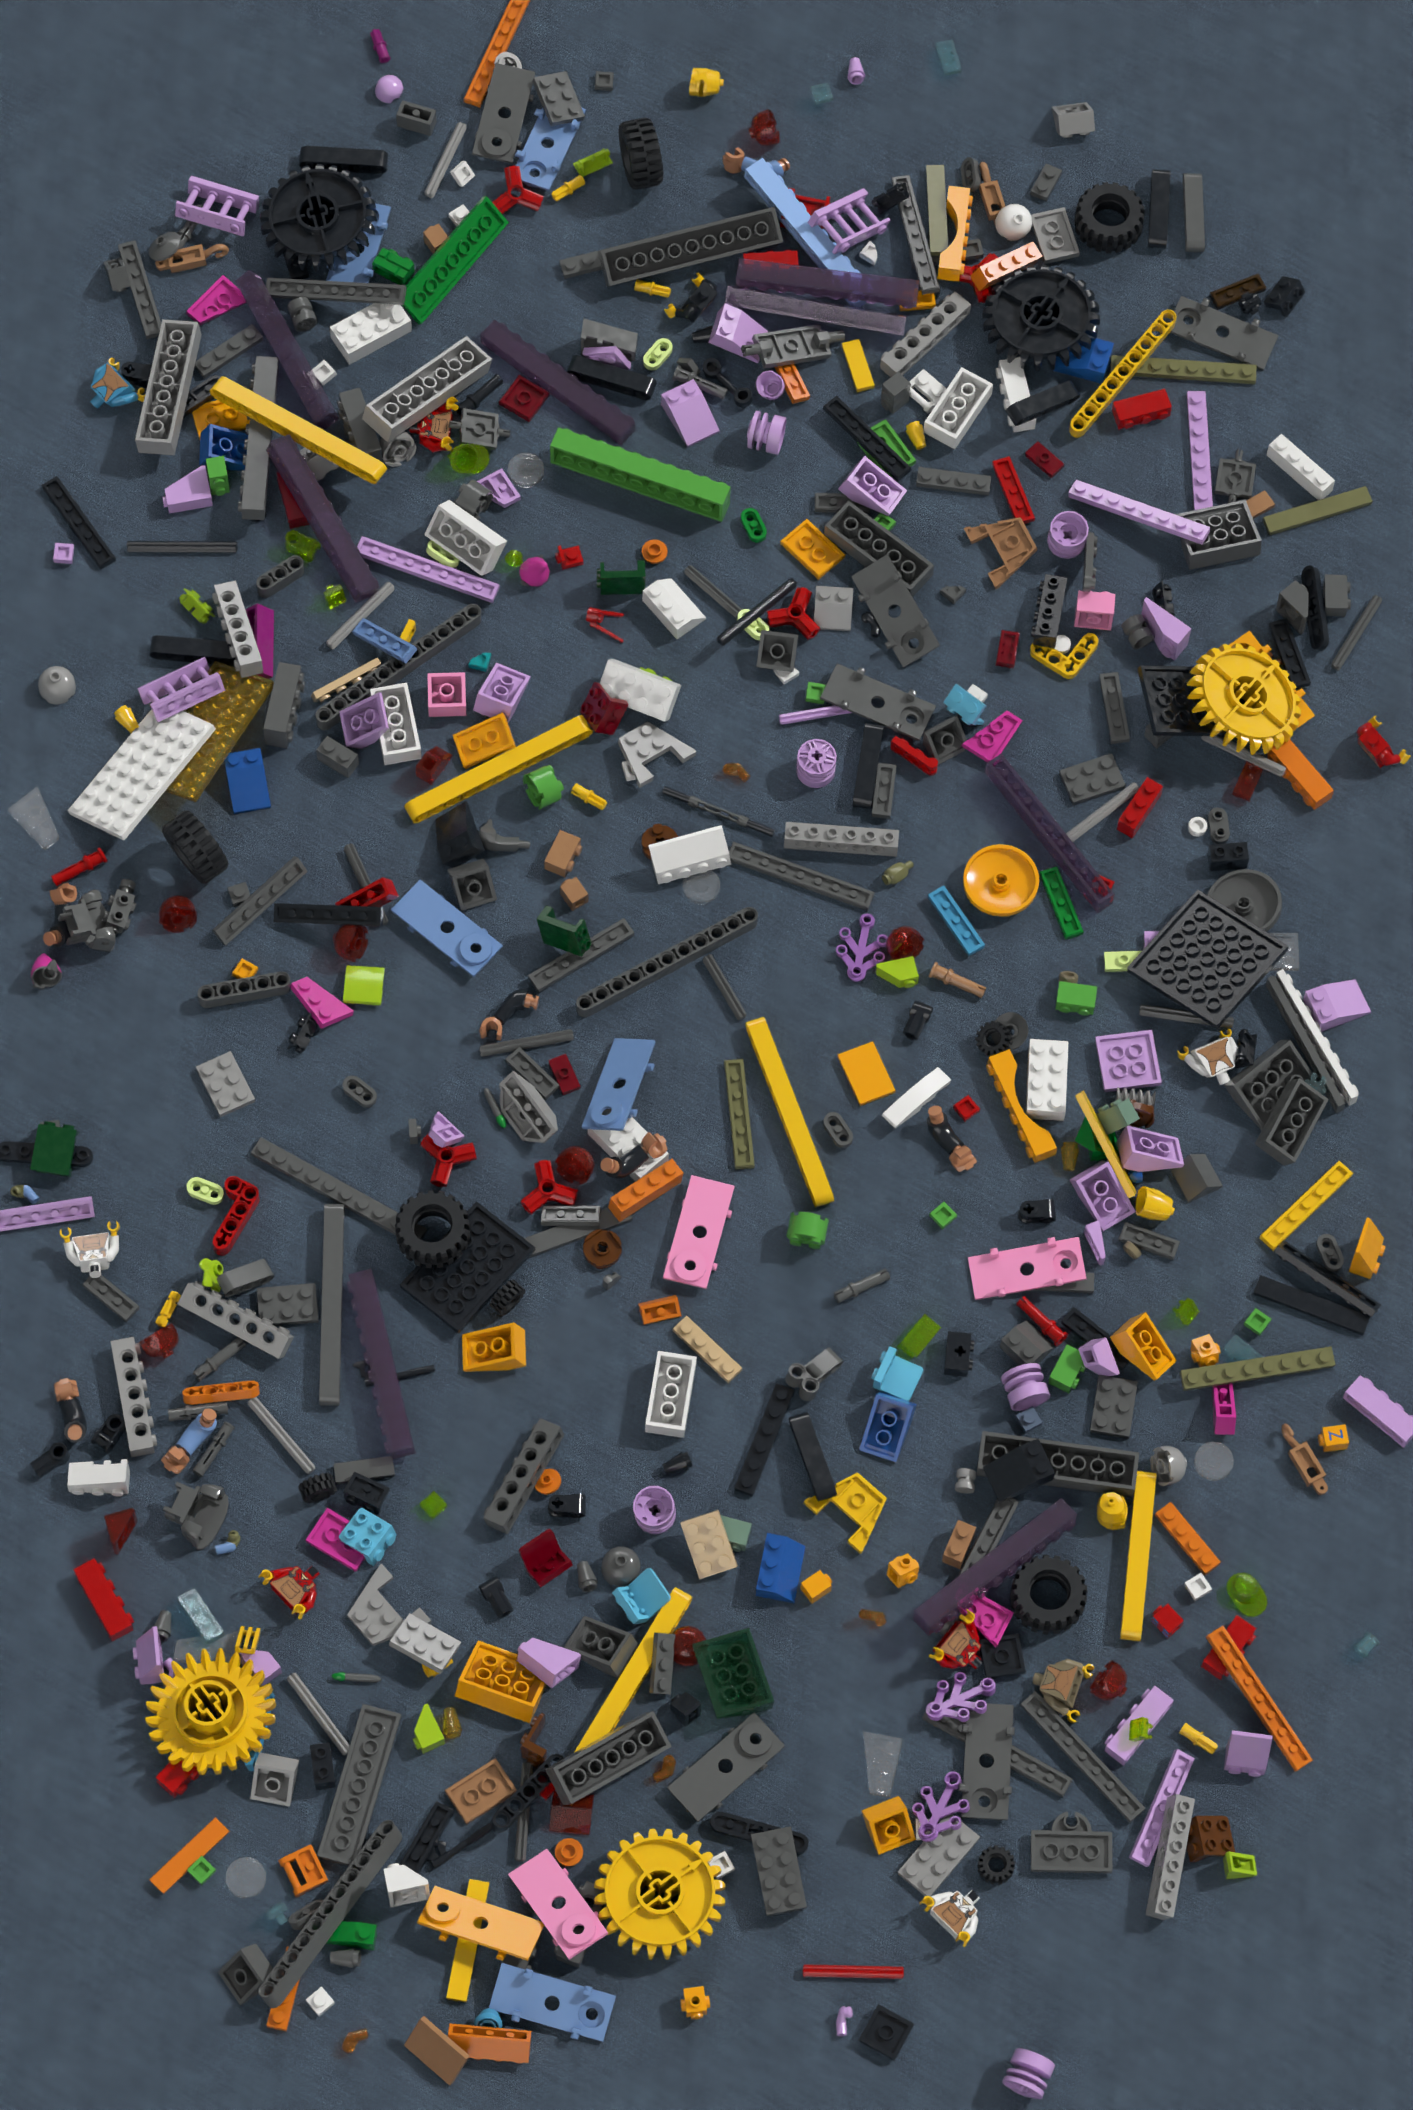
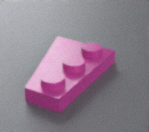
(216, 301)
(993, 738)
(320, 1003)
(990, 1618)

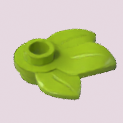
(212, 1270)

